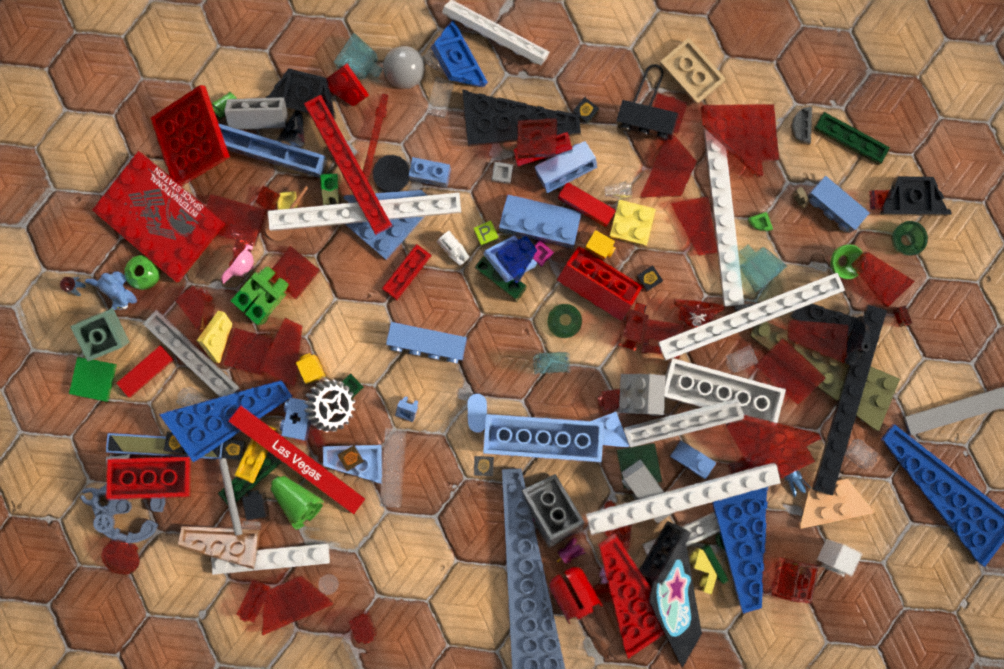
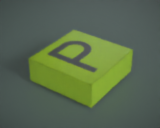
(486, 233)

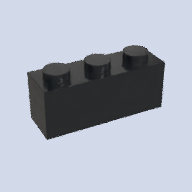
(647, 120)

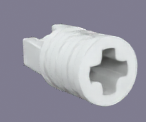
(453, 248)

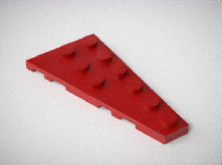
(629, 597)

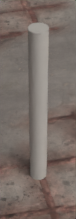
(230, 497)

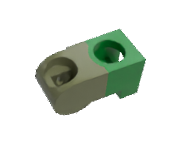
(330, 189)

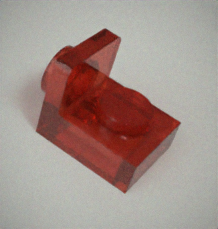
(609, 399)

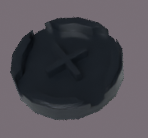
(391, 173)

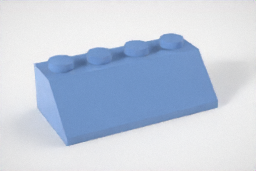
(540, 221)

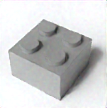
(642, 394)

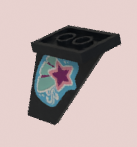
(673, 590)

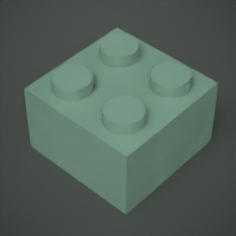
(100, 334)

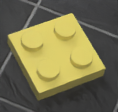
(632, 223)

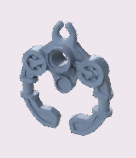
(105, 521)

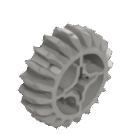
(338, 393)

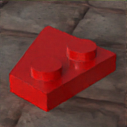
(347, 86)

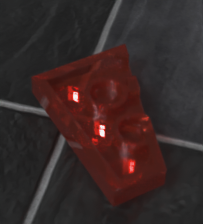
(881, 278)

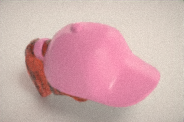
(242, 257)

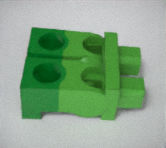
(260, 295)

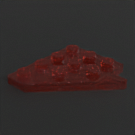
(744, 131)

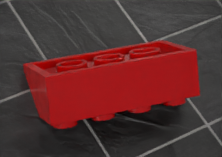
(599, 283)

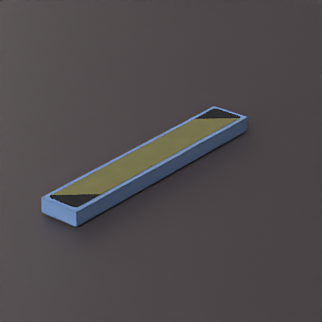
(149, 446)

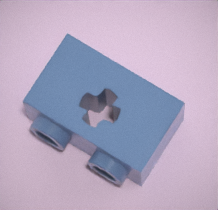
(429, 172)
(288, 426)

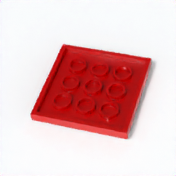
(190, 136)

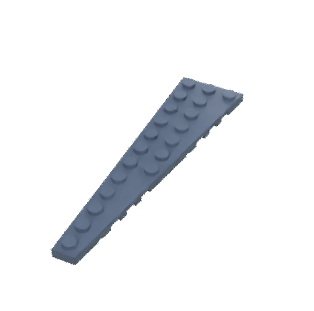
(531, 615)

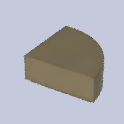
(801, 197)

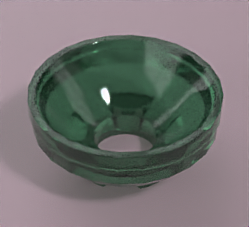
(918, 237)
(554, 321)

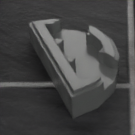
(802, 124)

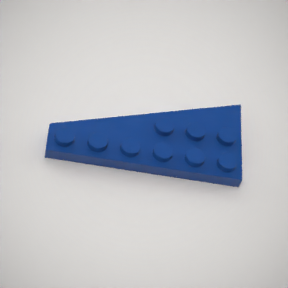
(207, 423)
(743, 536)

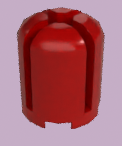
(566, 600)

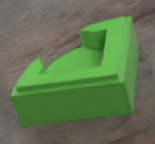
(761, 222)

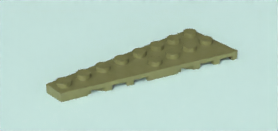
(877, 390)

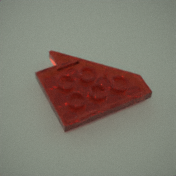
(772, 442)

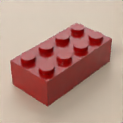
(148, 478)

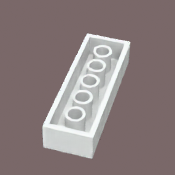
(707, 387)

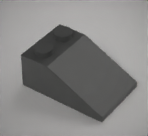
(553, 510)

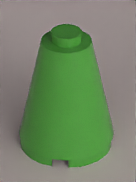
(295, 501)

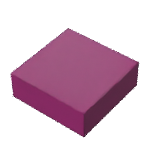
(543, 253)

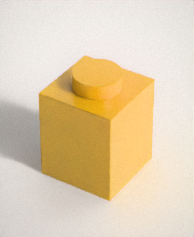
(600, 245)
(310, 368)

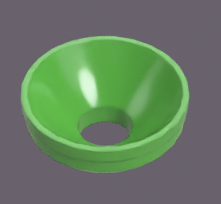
(851, 253)
(150, 276)

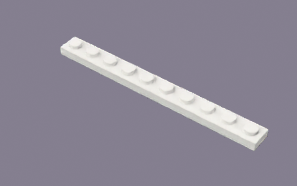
(352, 213)
(724, 221)
(751, 316)
(683, 498)

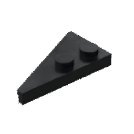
(294, 131)

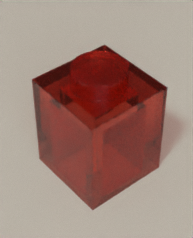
(363, 628)

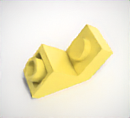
(700, 561)

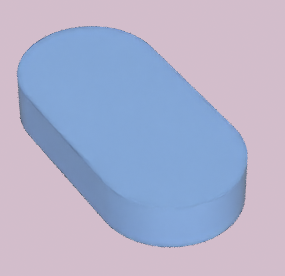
(477, 412)

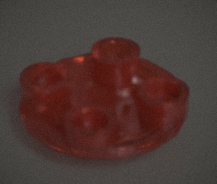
(120, 557)

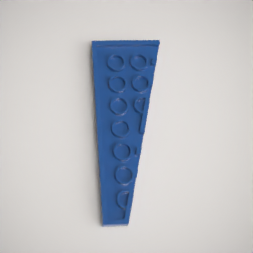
(963, 507)

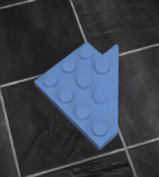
(390, 239)

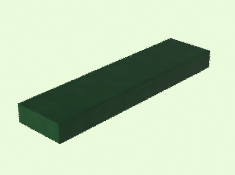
(851, 138)
(241, 486)

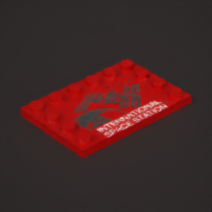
(158, 216)

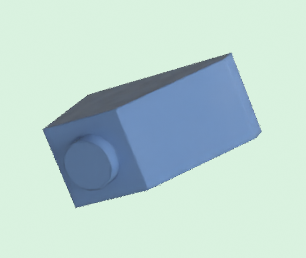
(693, 459)

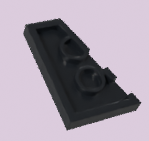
(817, 313)

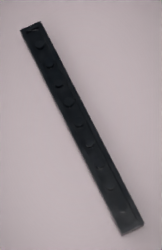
(847, 408)

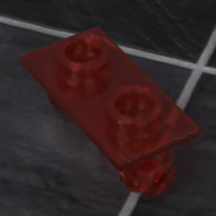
(252, 601)

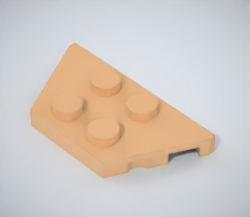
(825, 508)

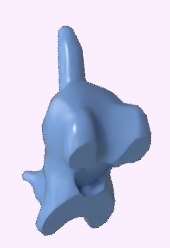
(113, 287)

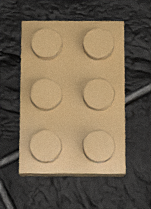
(692, 71)

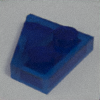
(517, 257)

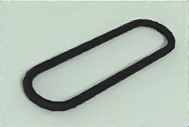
(643, 79)

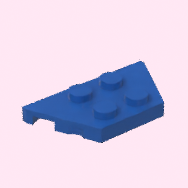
(457, 58)

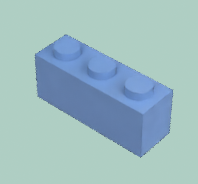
(566, 166)
(837, 205)

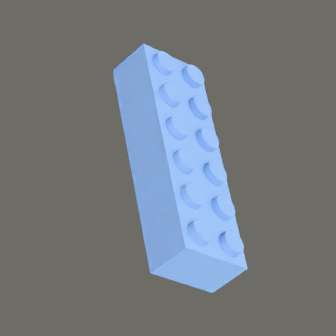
(543, 438)

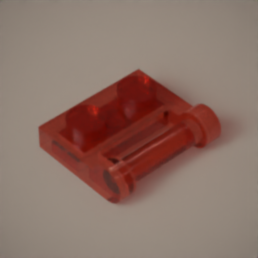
(659, 331)

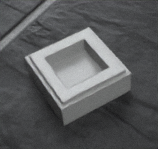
(502, 172)

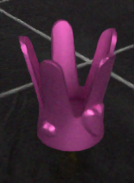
(570, 552)

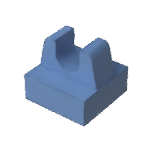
(406, 410)

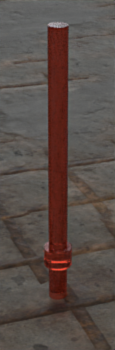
(380, 113)

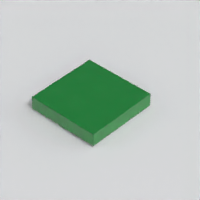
(92, 379)

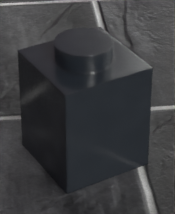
(255, 505)

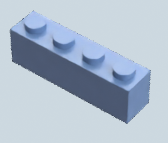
(426, 341)

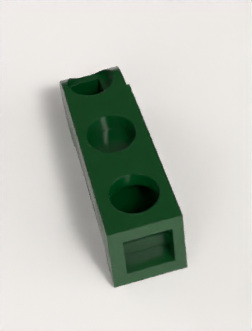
(512, 288)

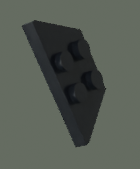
(301, 87)
(915, 198)

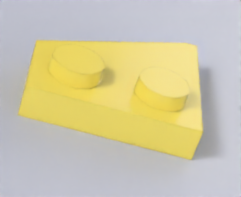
(215, 336)

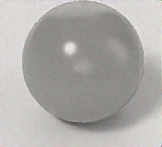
(404, 67)

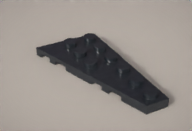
(496, 119)

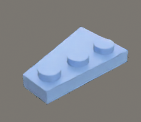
(369, 469)

